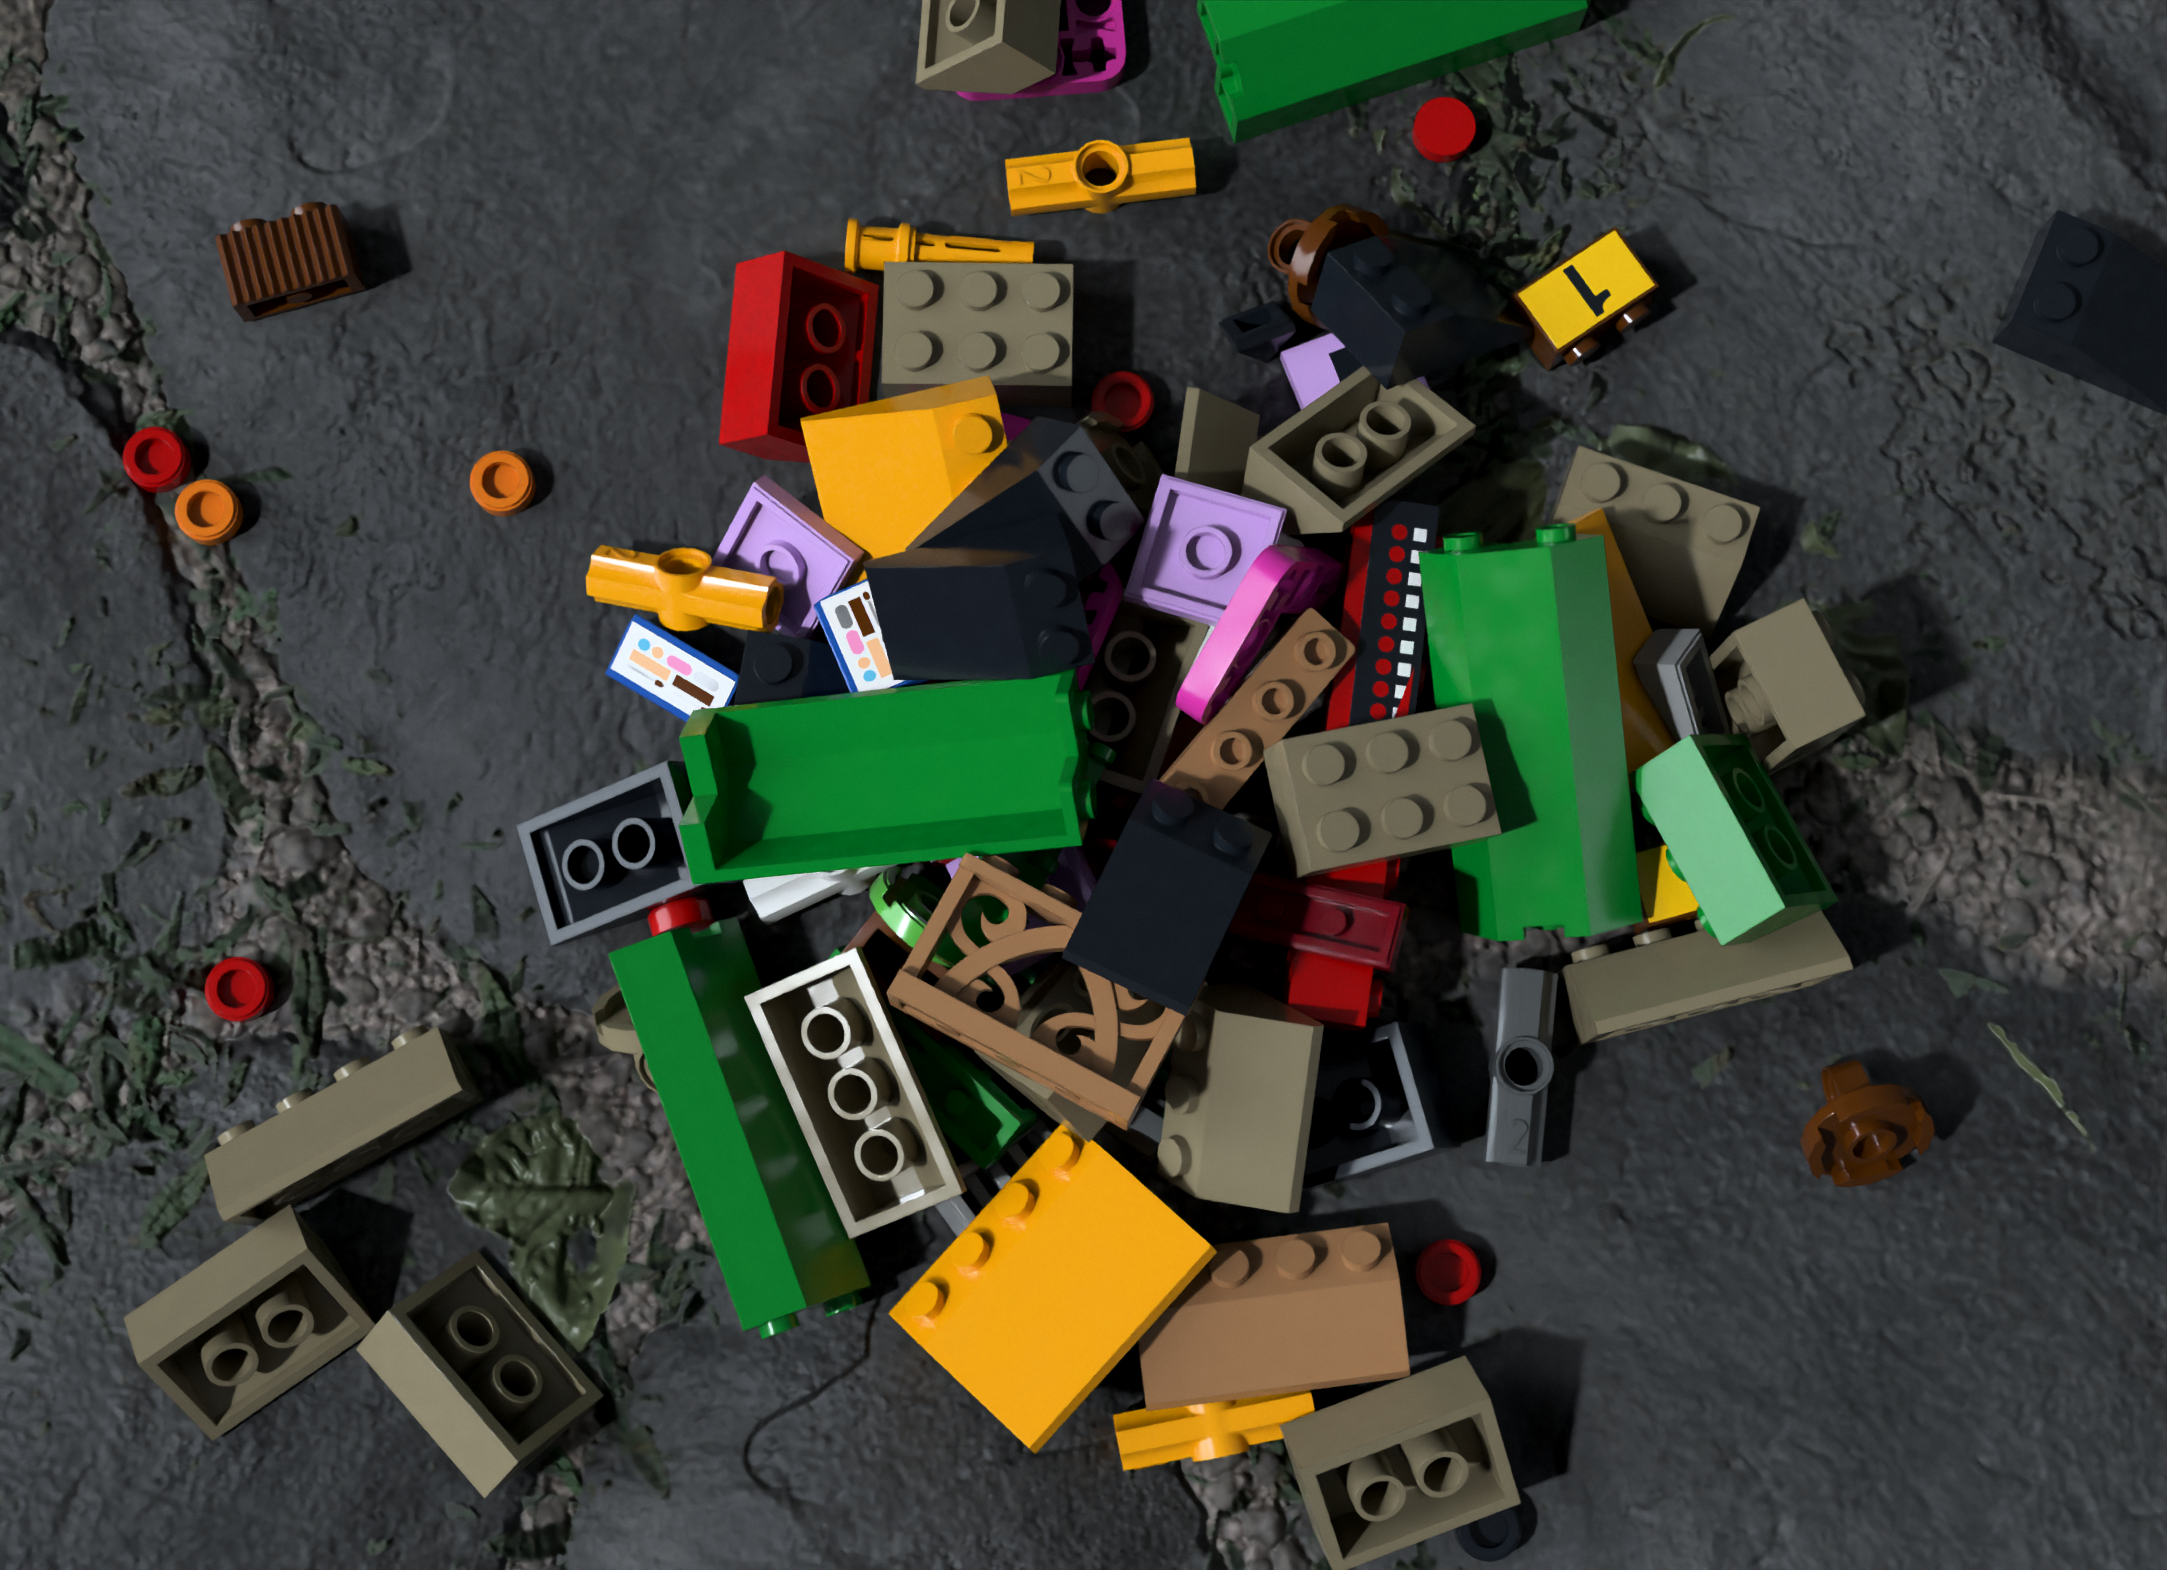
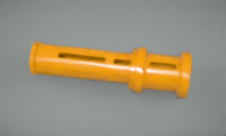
(872, 246)

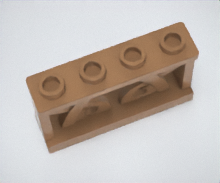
(1221, 757)
(953, 1007)

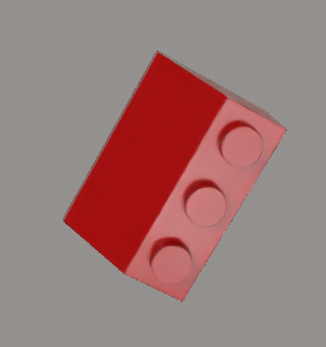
(793, 352)

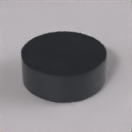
(1491, 1536)

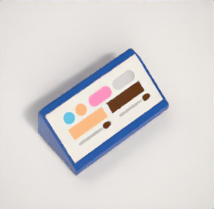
(857, 640)
(670, 671)

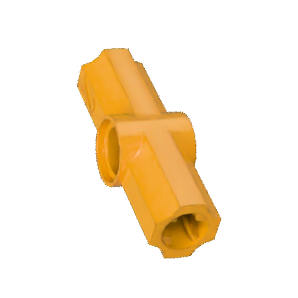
(1140, 169)
(685, 589)
(1205, 1429)

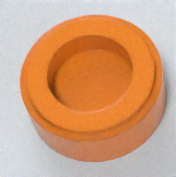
(502, 483)
(208, 512)

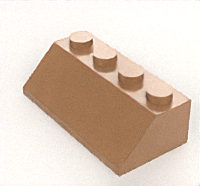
(1280, 1320)

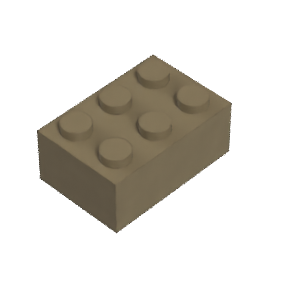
(977, 322)
(1786, 686)
(1381, 791)
(1400, 1464)

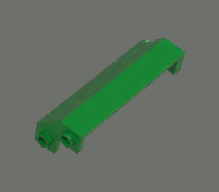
(1319, 56)
(1534, 652)
(887, 777)
(737, 1129)

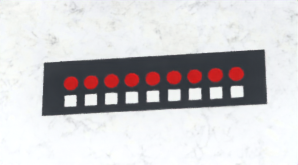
(1392, 611)

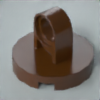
(1329, 231)
(1863, 1127)

